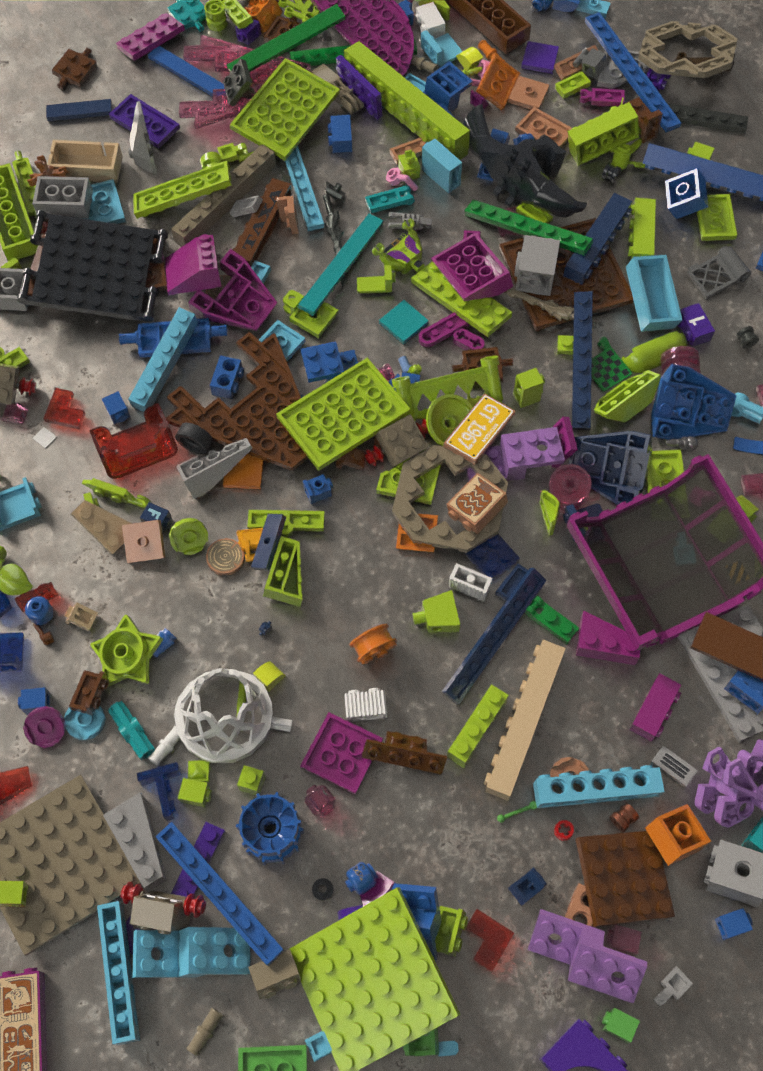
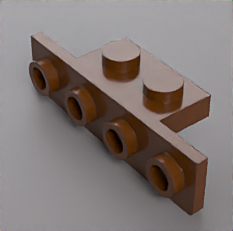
(405, 752)

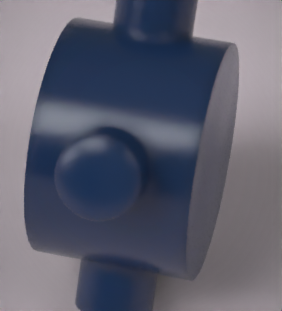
(265, 628)

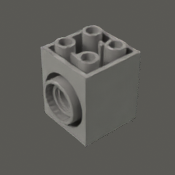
(536, 265)
(723, 875)

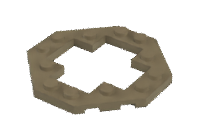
(653, 44)
(409, 490)

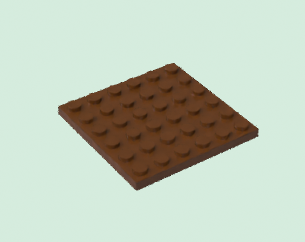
(606, 282)

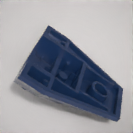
(615, 463)

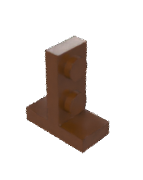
(647, 121)

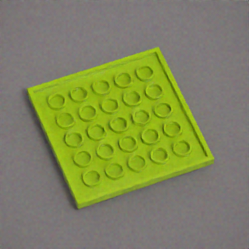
(373, 982)

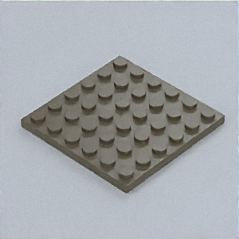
(66, 860)

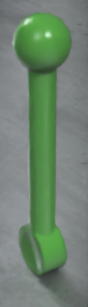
(501, 818)

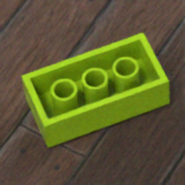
(603, 133)

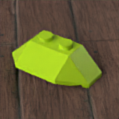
(629, 397)

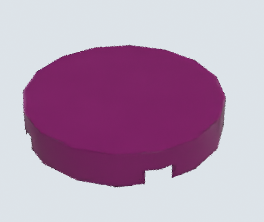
(44, 726)

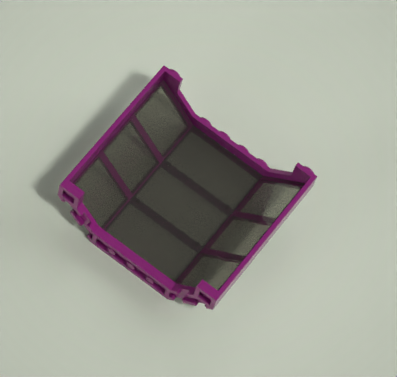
(673, 554)

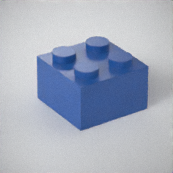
(686, 193)

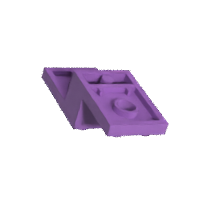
(520, 452)
(588, 959)

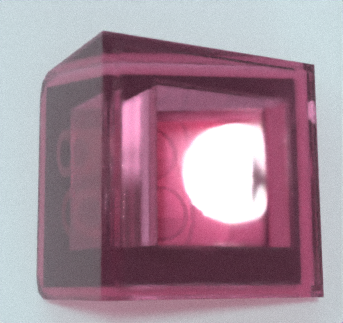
(15, 413)

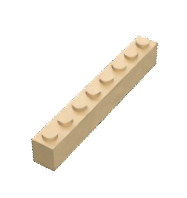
(524, 722)

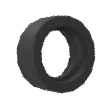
(194, 438)

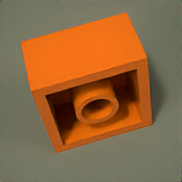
(677, 834)

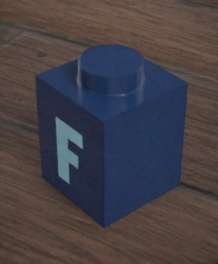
(155, 512)

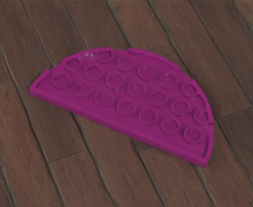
(378, 26)

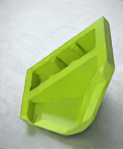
(550, 508)

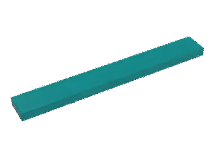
(340, 264)

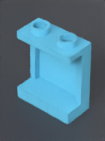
(18, 505)

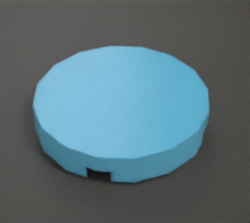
(83, 725)

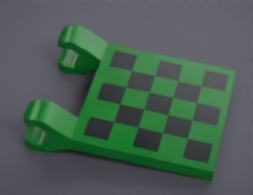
(608, 367)

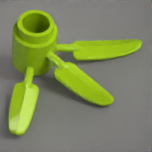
(623, 153)

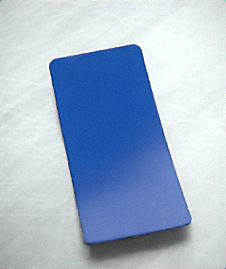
(747, 445)

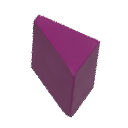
(476, 99)

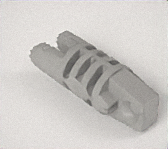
(419, 221)

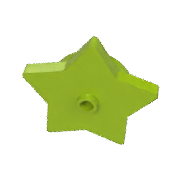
(126, 652)

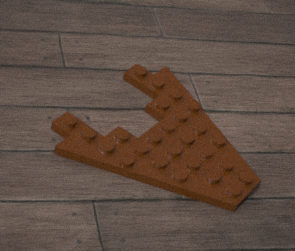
(256, 413)

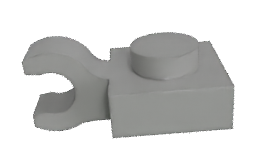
(674, 985)

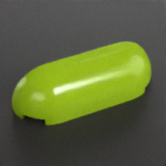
(648, 354)

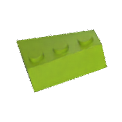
(285, 574)

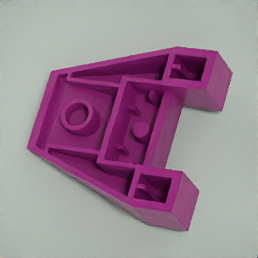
(242, 301)

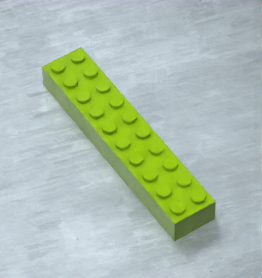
(409, 103)

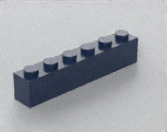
(603, 232)

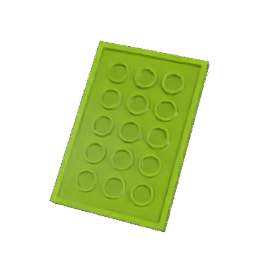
(285, 108)
(343, 413)

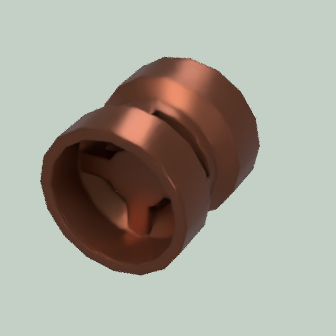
(623, 817)

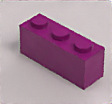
(656, 707)

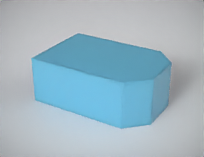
(448, 1048)

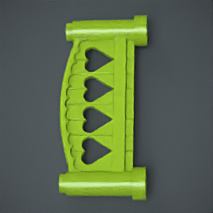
(486, 376)

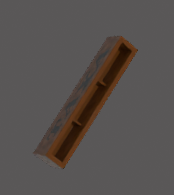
(262, 222)

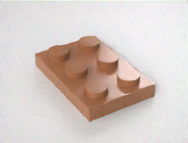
(541, 123)

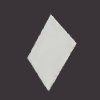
(44, 437)

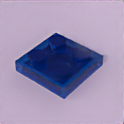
(493, 557)

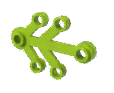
(299, 6)

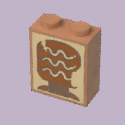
(477, 503)

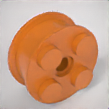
(373, 643)

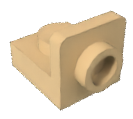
(80, 616)

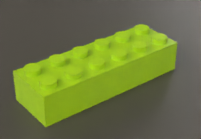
(14, 218)

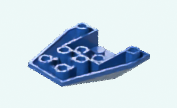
(690, 405)

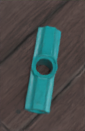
(131, 730)

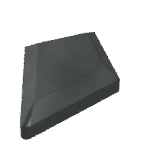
(334, 191)

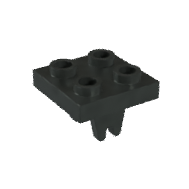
(238, 83)

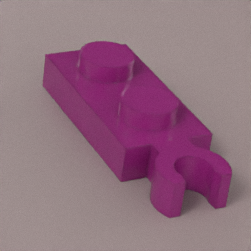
(602, 97)

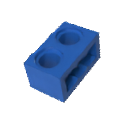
(223, 376)

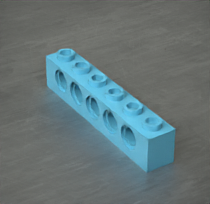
(650, 777)
(118, 973)

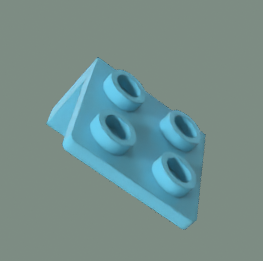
(439, 49)

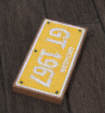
(479, 429)

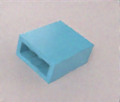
(441, 165)

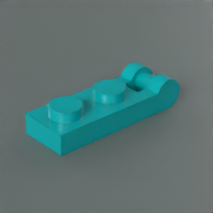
(389, 199)

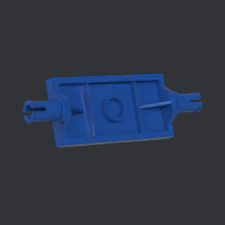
(150, 334)

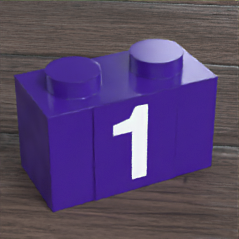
(696, 325)

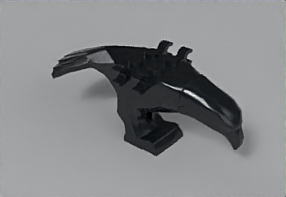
(522, 168)

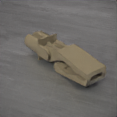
(346, 97)

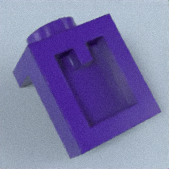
(250, 33)

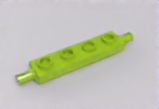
(23, 170)

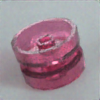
(575, 478)

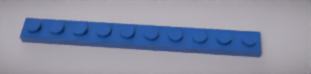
(632, 71)

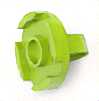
(188, 536)

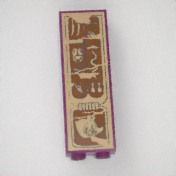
(23, 1021)

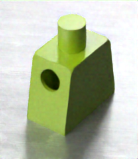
(439, 614)

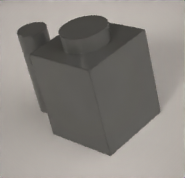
(592, 62)

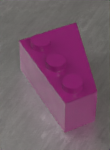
(604, 641)

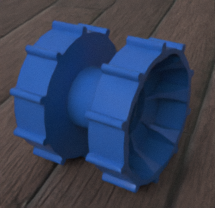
(265, 811)

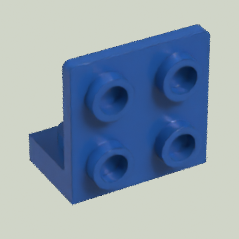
(747, 690)

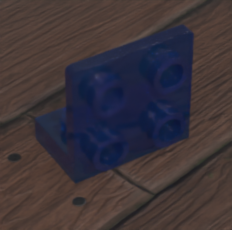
(11, 651)

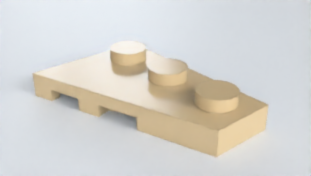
(101, 525)

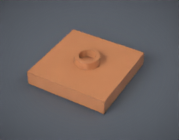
(528, 93)
(143, 541)

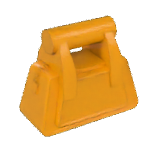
(249, 541)

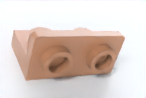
(288, 212)

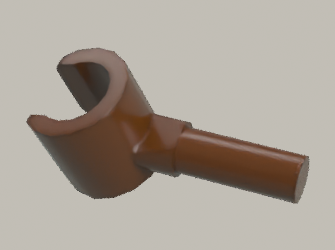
(47, 638)

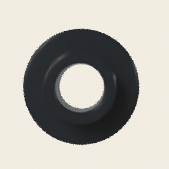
(322, 896)

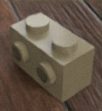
(277, 976)

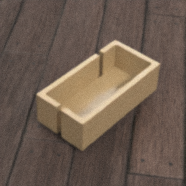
(87, 159)

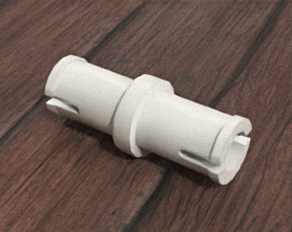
(165, 747)

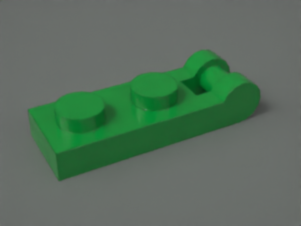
(552, 620)

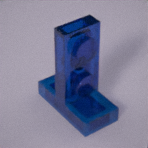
(164, 786)

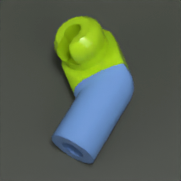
(407, 368)

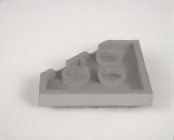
(611, 75)

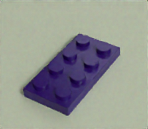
(361, 87)
(159, 126)

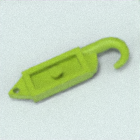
(115, 492)

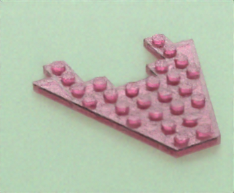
(223, 53)

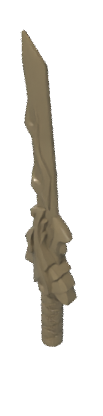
(551, 307)

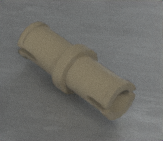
(423, 64)
(204, 1032)

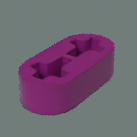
(468, 341)

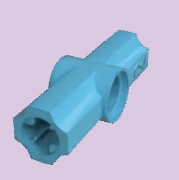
(747, 409)

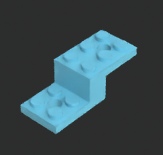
(190, 953)

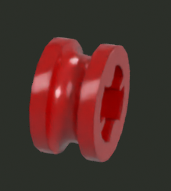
(561, 836)

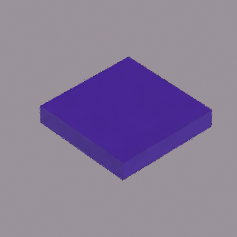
(540, 57)

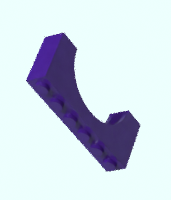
(581, 1049)

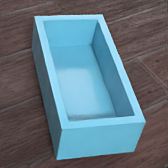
(653, 293)

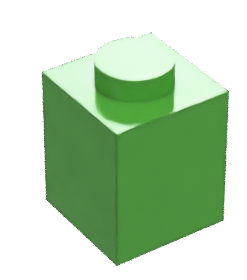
(620, 1025)

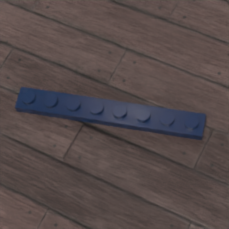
(582, 361)
(494, 636)

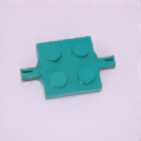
(189, 13)

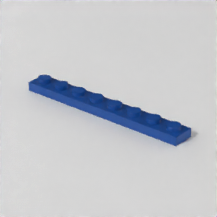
(220, 894)

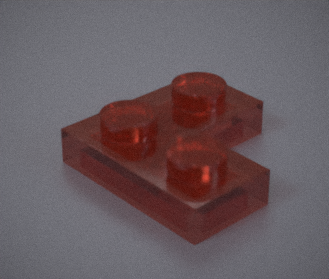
(61, 413)
(494, 936)

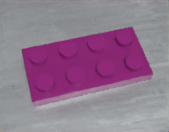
(150, 36)

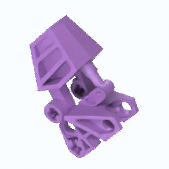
(736, 783)

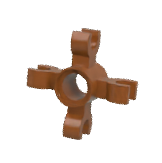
(46, 170)

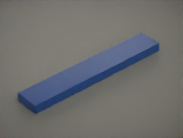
(185, 70)

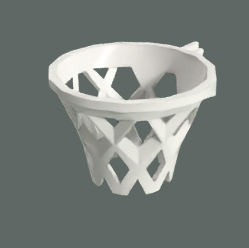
(258, 731)

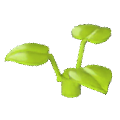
(12, 577)

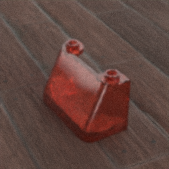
(136, 446)

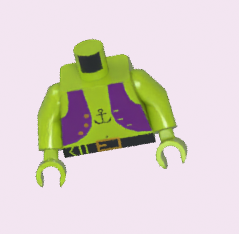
(404, 252)

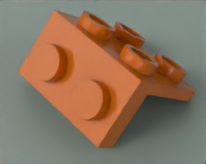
(264, 12)

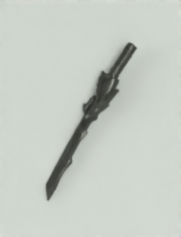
(333, 230)

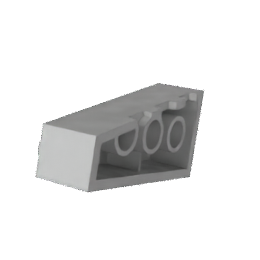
(135, 835)

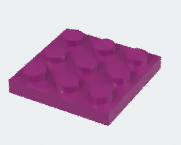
(338, 753)

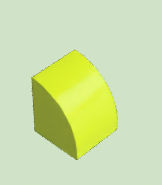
(469, 58)
(269, 675)

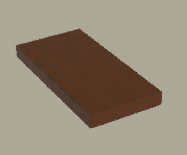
(730, 645)

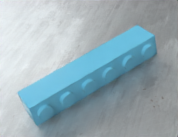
(163, 360)

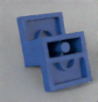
(447, 85)
(326, 362)
(426, 911)

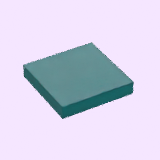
(403, 322)

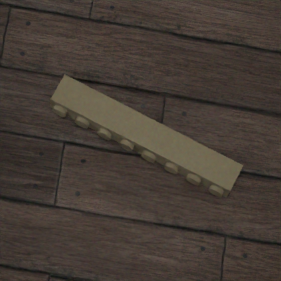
(219, 202)

